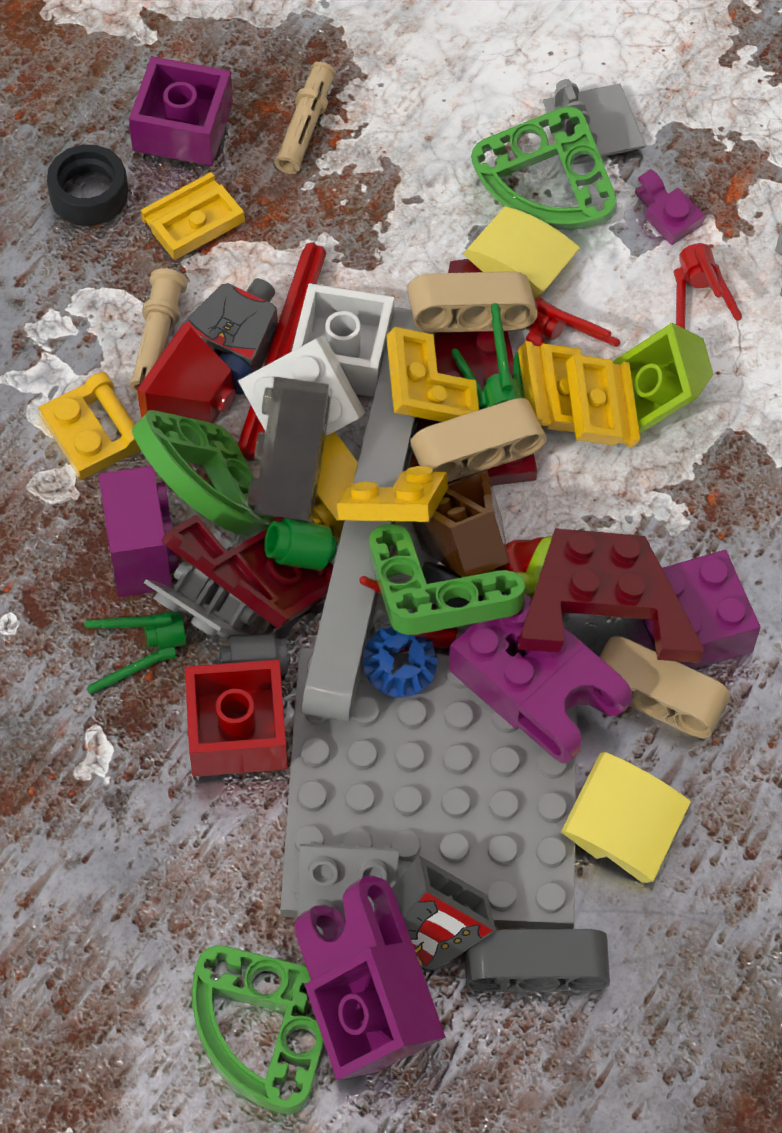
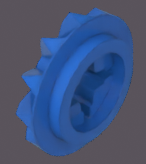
(407, 680)

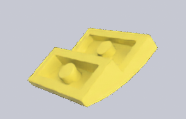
(522, 245)
(626, 816)

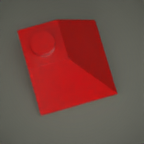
(188, 380)

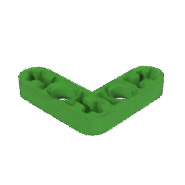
(420, 596)

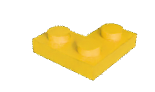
(418, 386)
(410, 499)

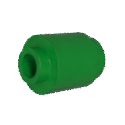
(300, 544)

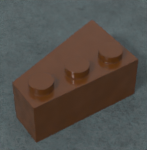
(466, 528)

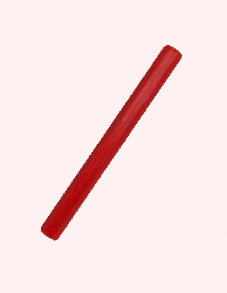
(283, 340)

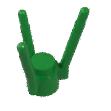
(499, 386)
(160, 630)

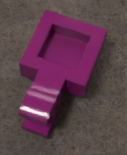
(669, 213)

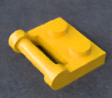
(80, 432)

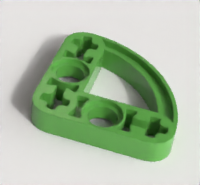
(568, 149)
(173, 440)
(286, 999)

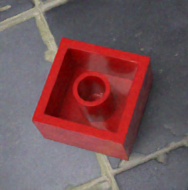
(235, 718)

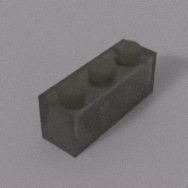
(290, 449)

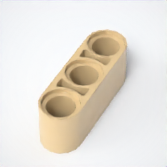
(465, 299)
(480, 439)
(667, 688)

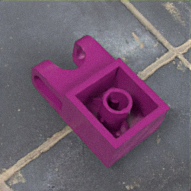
(536, 686)
(366, 981)

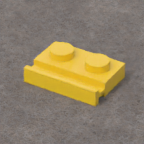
(192, 216)
(547, 383)
(602, 401)

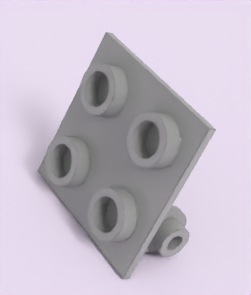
(606, 115)
(199, 596)
(331, 869)

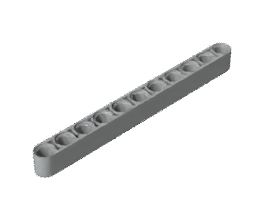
(348, 604)

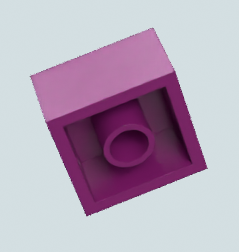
(181, 110)
(135, 524)
(714, 606)

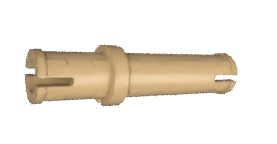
(310, 103)

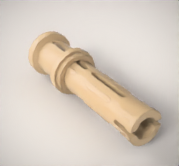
(160, 315)

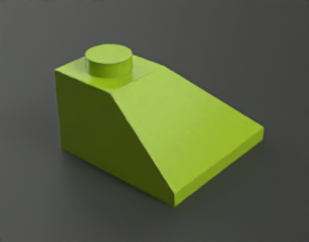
(666, 373)

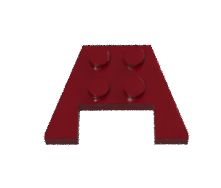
(245, 571)
(606, 578)

